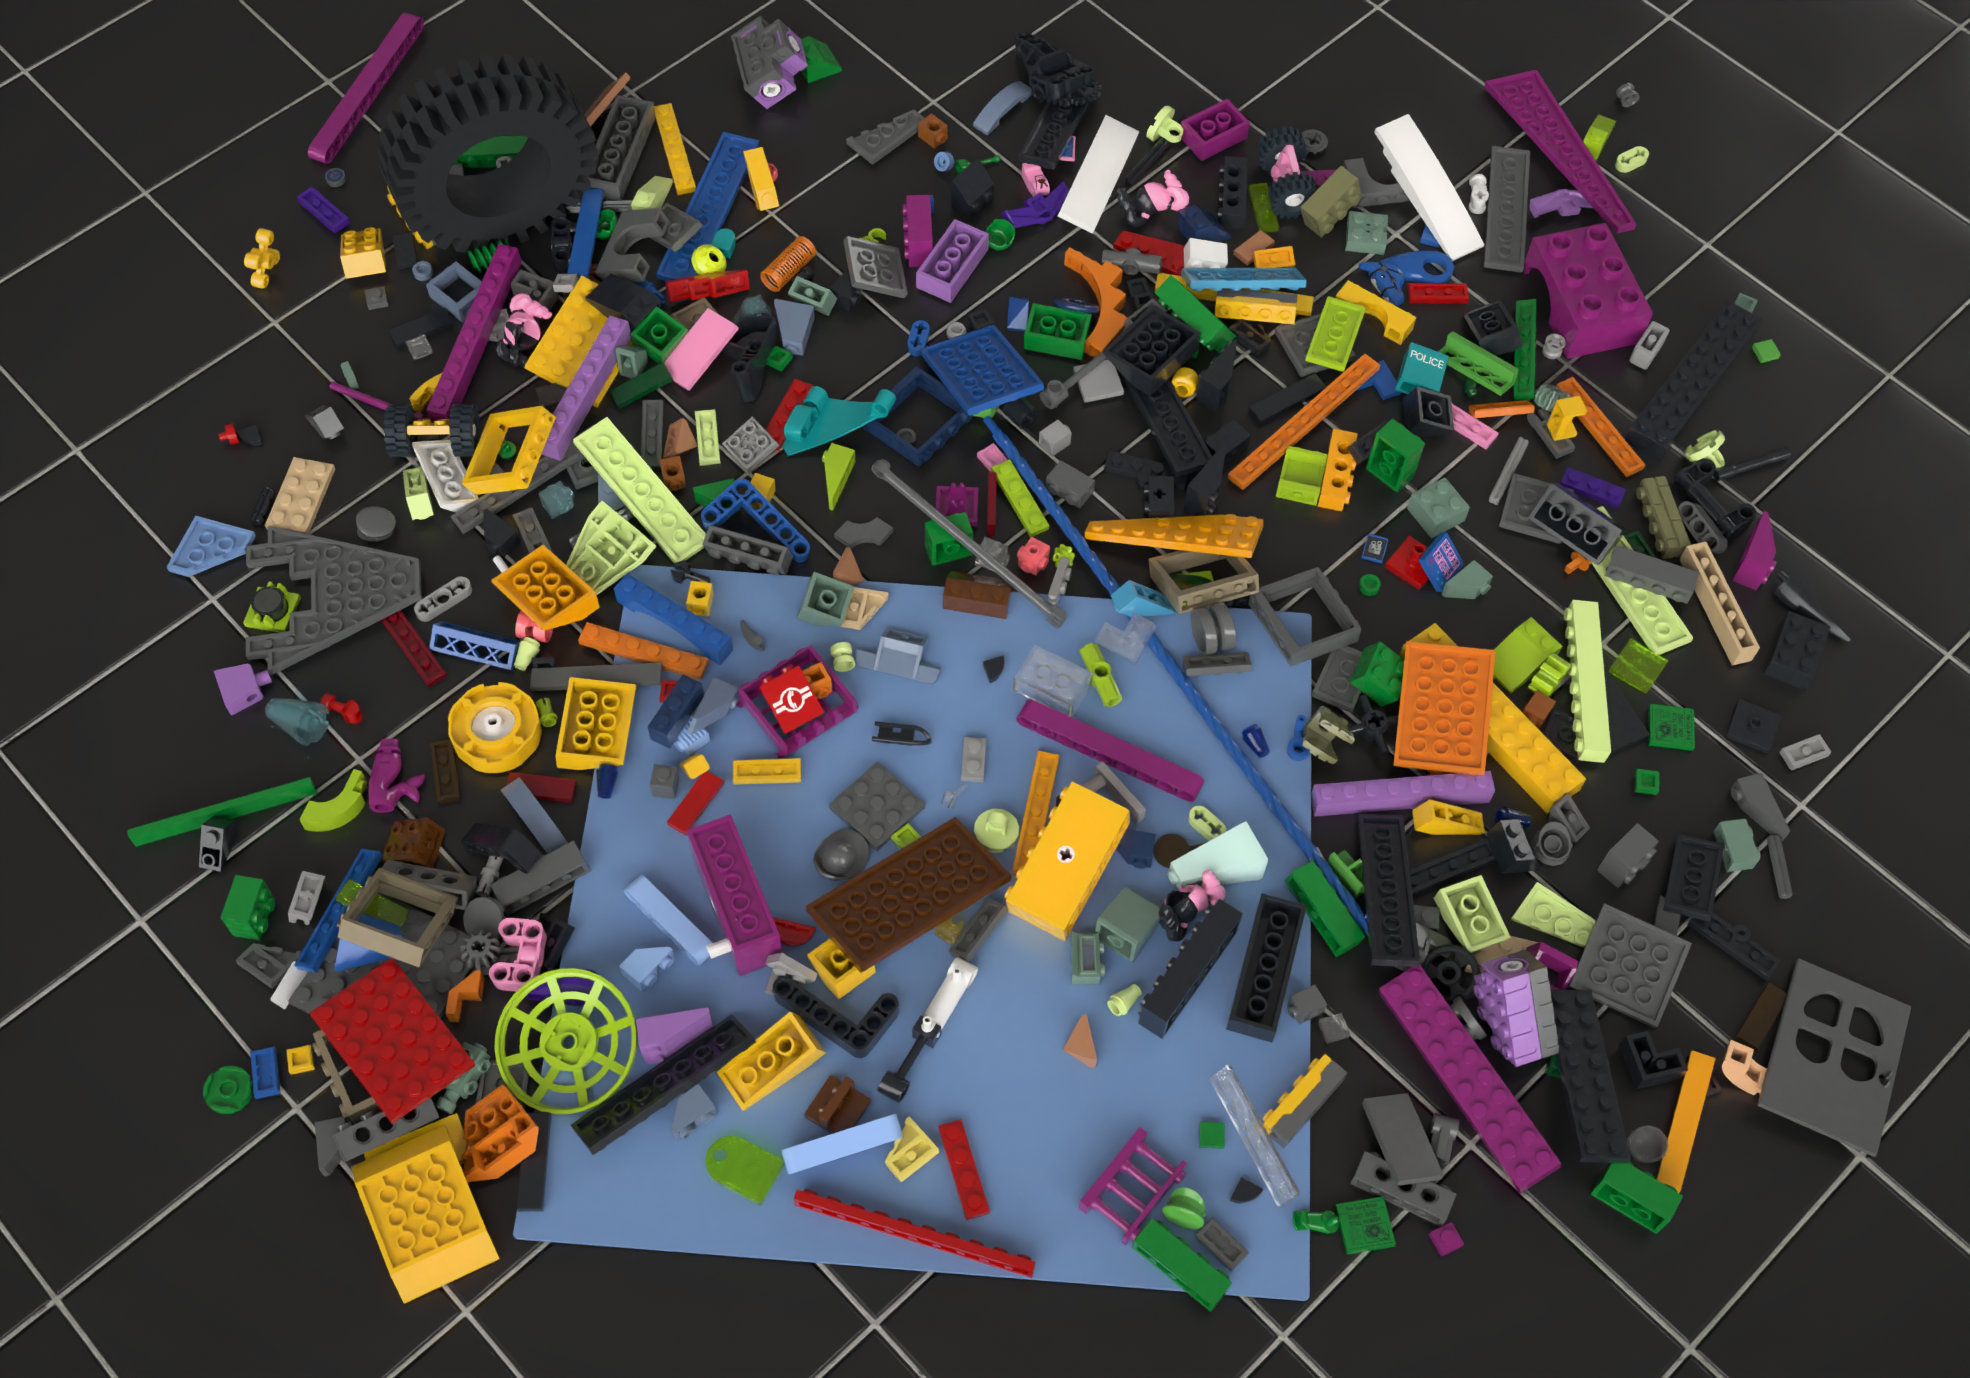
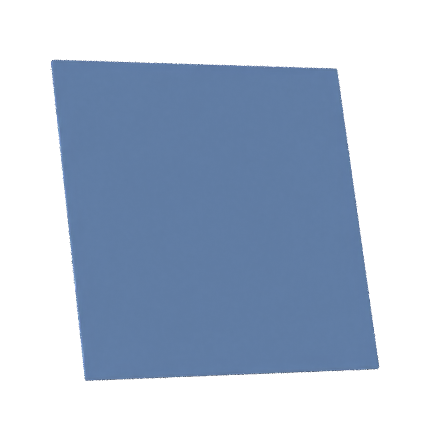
(1028, 1108)

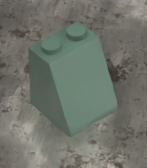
(1128, 923)

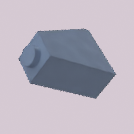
(794, 324)

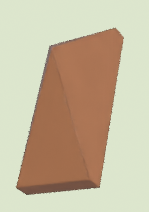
(679, 439)
(847, 569)
(1081, 1043)

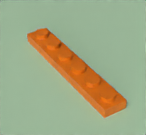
(1604, 431)
(643, 651)

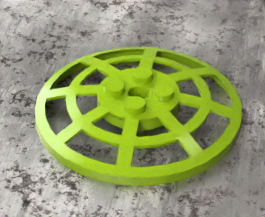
(553, 1037)

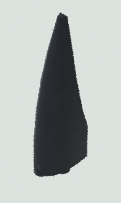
(1800, 599)

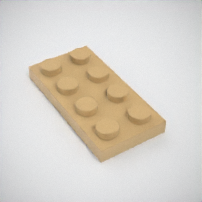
(300, 495)

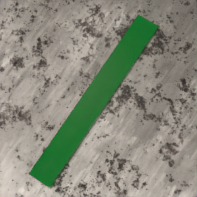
(228, 809)

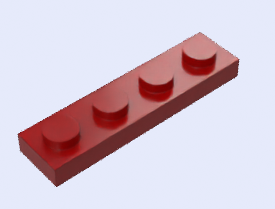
(794, 396)
(963, 1170)

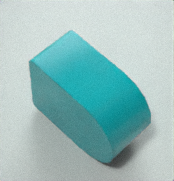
(725, 242)

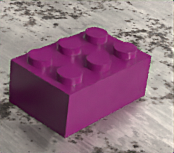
(1214, 129)
(918, 229)

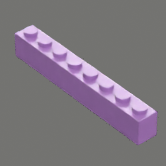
(586, 386)
(1400, 793)

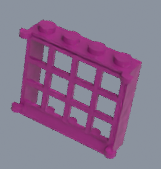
(798, 739)

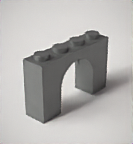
(1372, 191)
(629, 229)

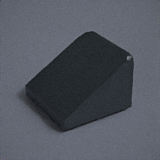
(544, 662)

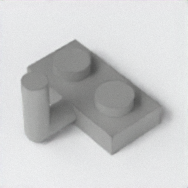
(789, 967)

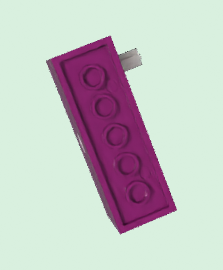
(734, 896)

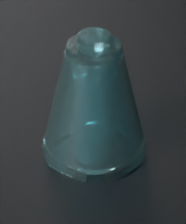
(300, 719)

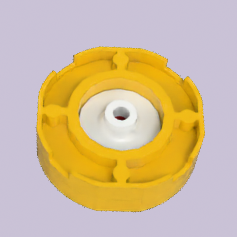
(494, 727)

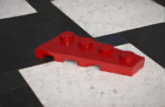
(1171, 253)

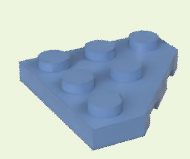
(208, 545)

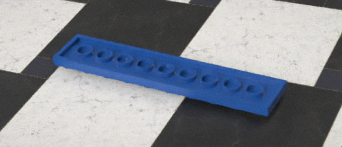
(710, 202)

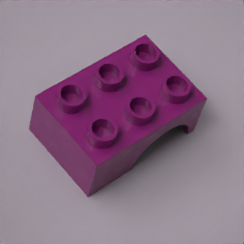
(1590, 290)

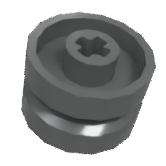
(1213, 628)

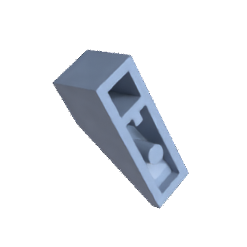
(714, 705)

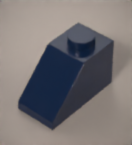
(1137, 848)

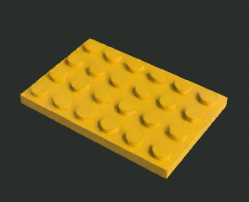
(570, 339)

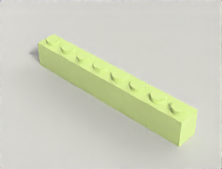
(1587, 682)

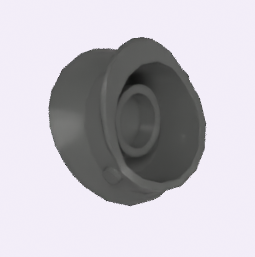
(375, 523)
(1552, 844)

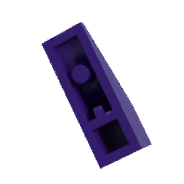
(565, 984)

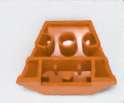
(496, 1136)

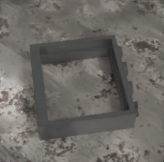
(1312, 578)

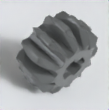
(471, 946)

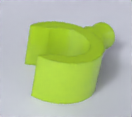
(875, 233)

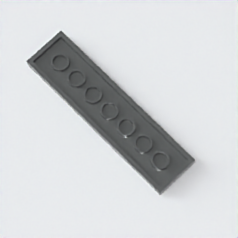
(1507, 209)

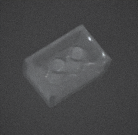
(1052, 681)

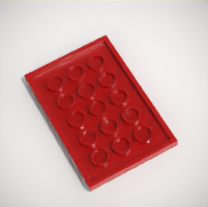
(392, 1040)

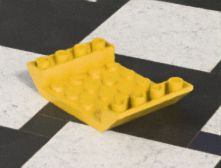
(423, 1214)

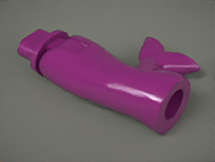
(383, 773)

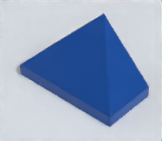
(1017, 314)

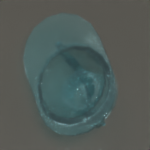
(751, 306)

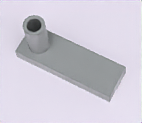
(1106, 778)

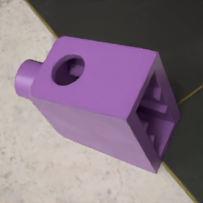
(241, 686)

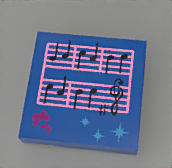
(1441, 561)

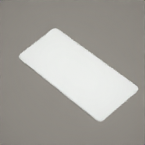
(287, 986)

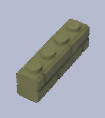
(1663, 517)

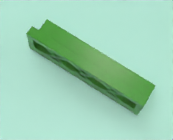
(1480, 361)

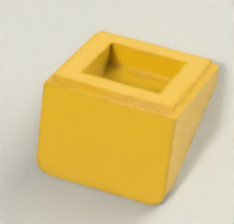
(694, 765)

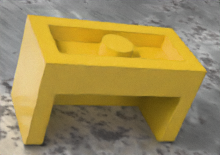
(1561, 418)

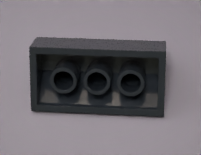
(1577, 523)

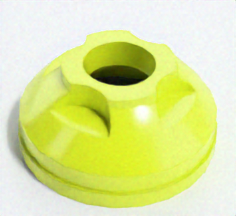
(702, 262)

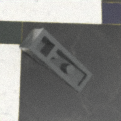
(1758, 803)

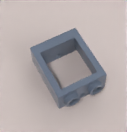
(448, 276)

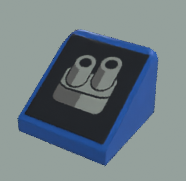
(1374, 548)

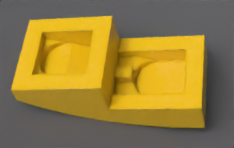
(424, 393)

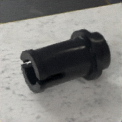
(806, 273)

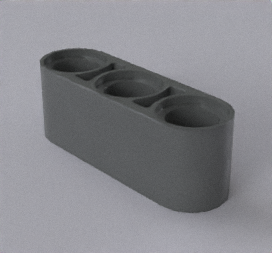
(1694, 522)

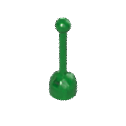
(962, 164)

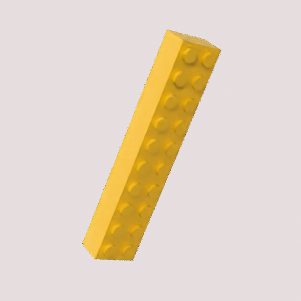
(1520, 744)

